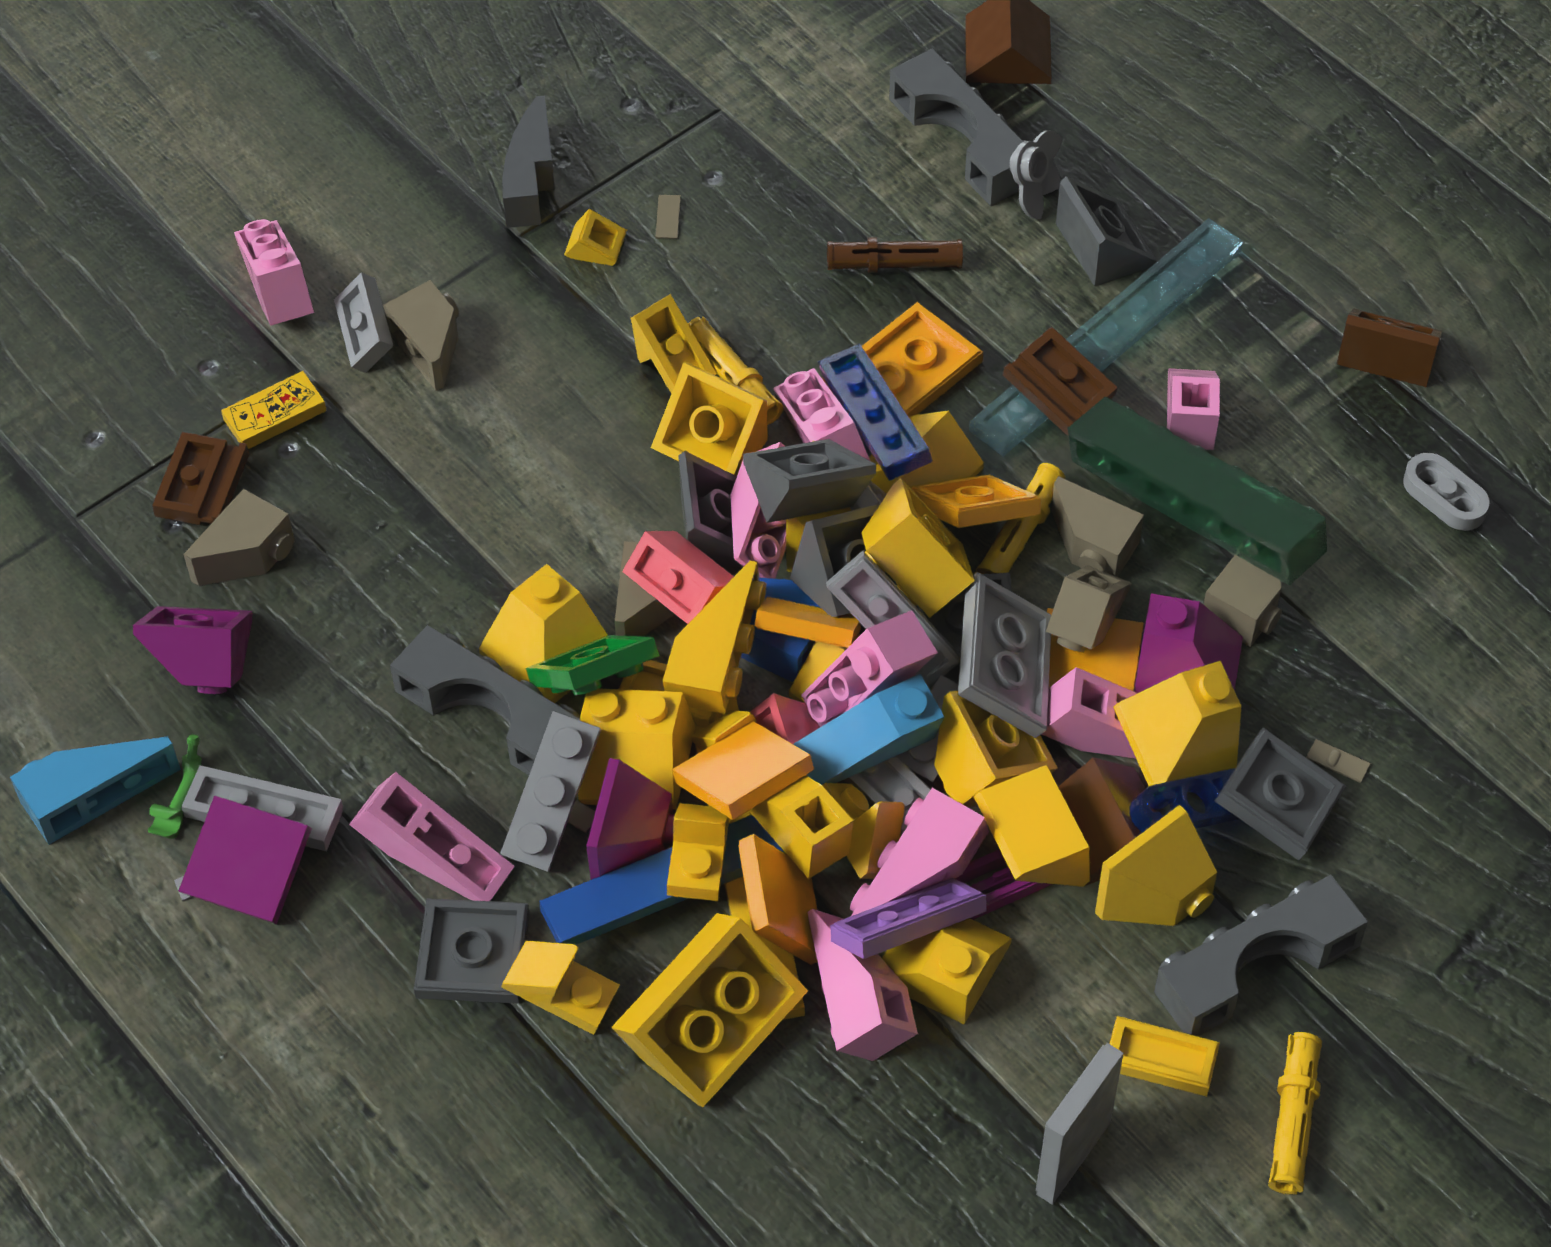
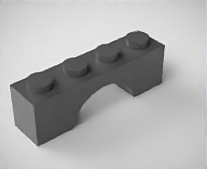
(933, 93)
(443, 674)
(1311, 925)

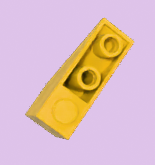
(711, 644)
(807, 825)

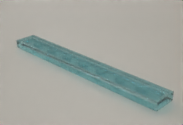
(1118, 326)

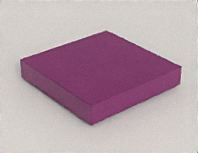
(245, 859)

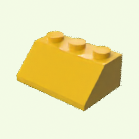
(710, 1008)

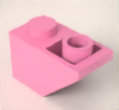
(1193, 405)

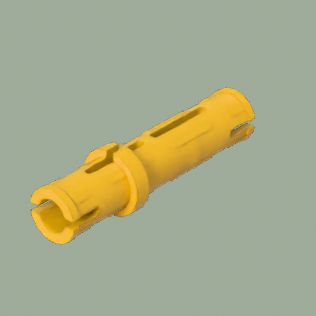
(731, 367)
(1017, 531)
(1298, 1092)

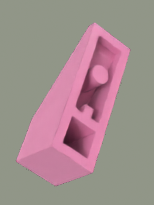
(1084, 714)
(430, 840)

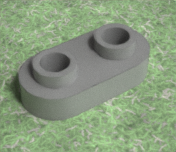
(1448, 492)

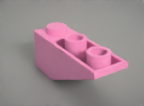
(274, 271)
(817, 411)
(752, 535)
(871, 664)
(932, 849)
(863, 996)

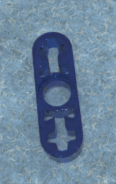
(1175, 793)

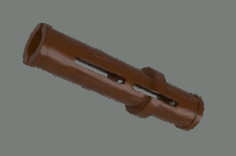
(894, 254)

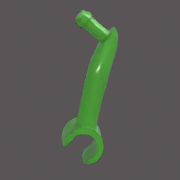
(169, 819)

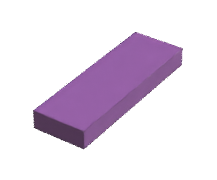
(908, 918)

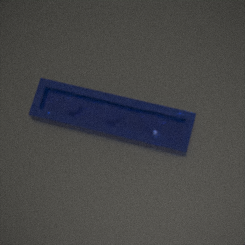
(875, 412)

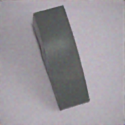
(527, 167)

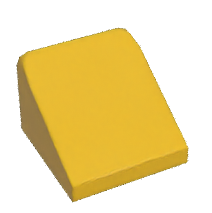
(595, 239)
(722, 728)

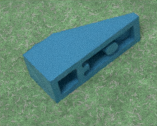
(873, 731)
(86, 782)

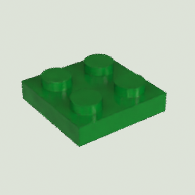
(588, 664)

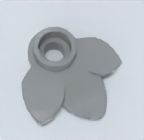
(1036, 171)

